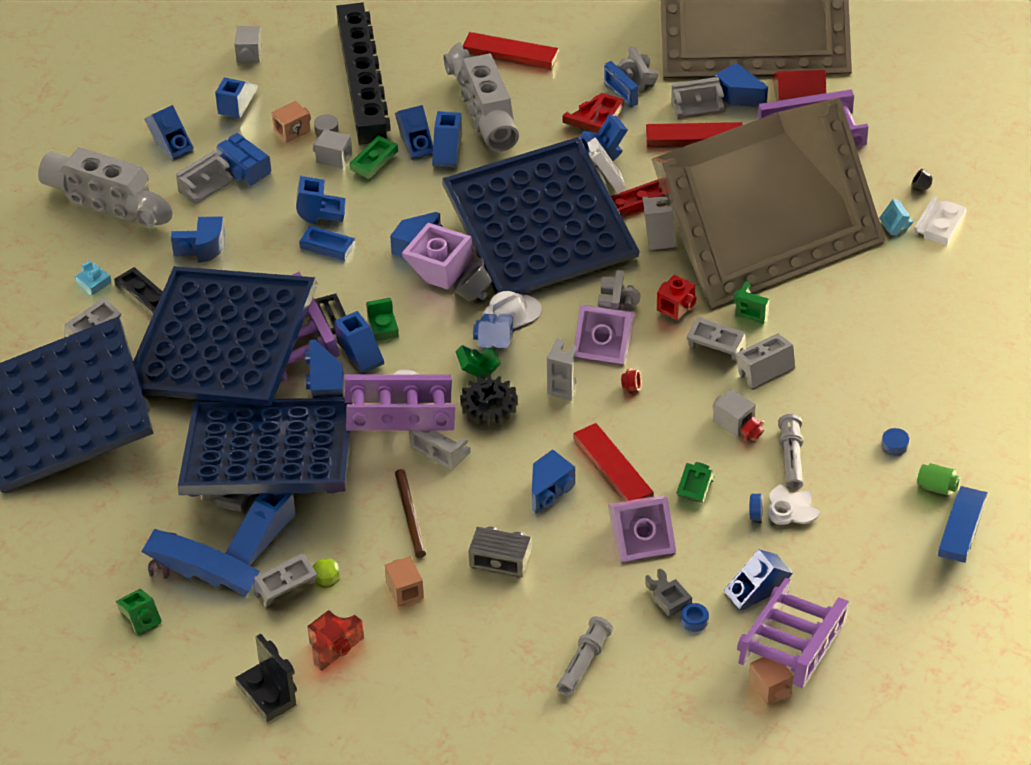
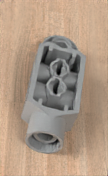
(485, 96)
(105, 185)

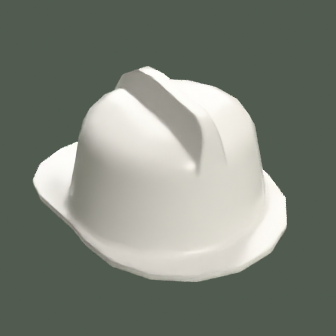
(521, 307)

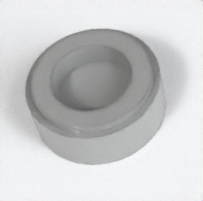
(325, 122)

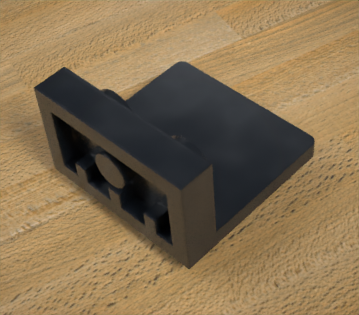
(270, 682)

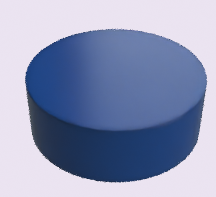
(895, 441)
(756, 507)
(694, 617)

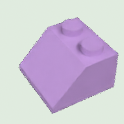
(439, 255)
(603, 333)
(642, 527)

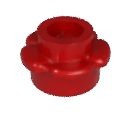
(631, 380)
(752, 429)

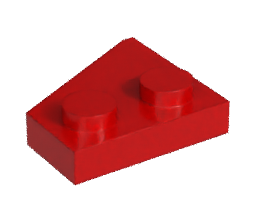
(594, 112)

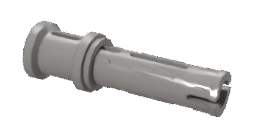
(793, 475)
(589, 646)

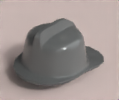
(473, 282)

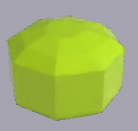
(327, 571)

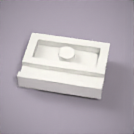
(608, 169)
(940, 220)

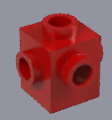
(676, 297)

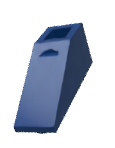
(261, 525)

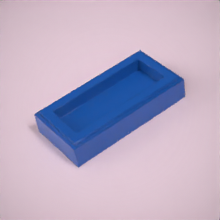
(621, 83)
(327, 243)

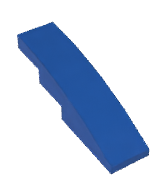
(962, 524)
(197, 559)

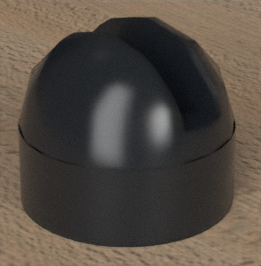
(922, 180)

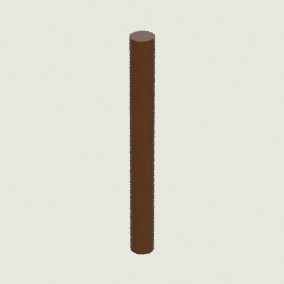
(410, 513)

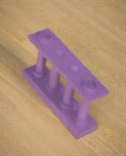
(859, 132)
(315, 325)
(399, 389)
(812, 649)

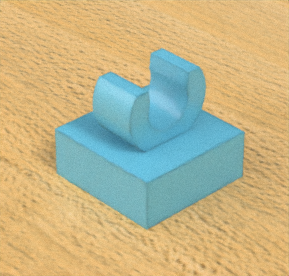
(895, 218)
(92, 278)

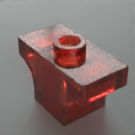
(333, 637)

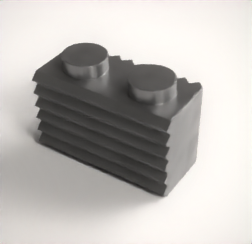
(499, 551)

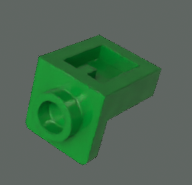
(751, 305)
(382, 319)
(478, 363)
(695, 481)
(140, 610)

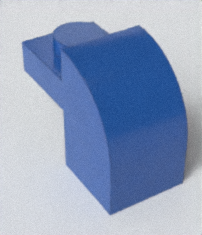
(608, 136)
(313, 204)
(204, 243)

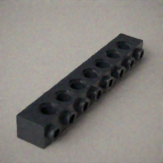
(361, 72)

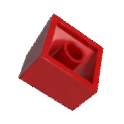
(799, 83)

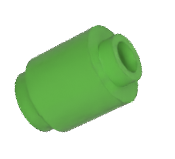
(938, 479)

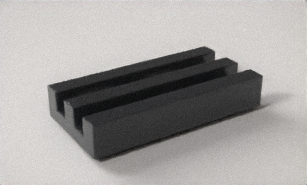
(325, 301)

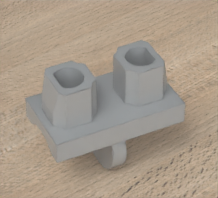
(637, 69)
(614, 286)

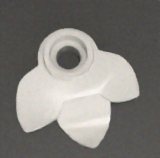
(791, 507)

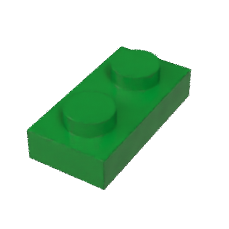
(373, 157)

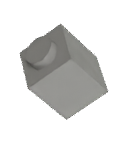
(248, 44)
(333, 148)
(732, 411)

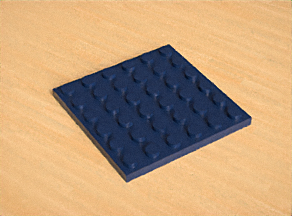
(540, 217)
(222, 335)
(68, 404)
(266, 449)

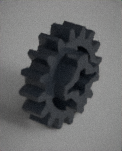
(489, 400)

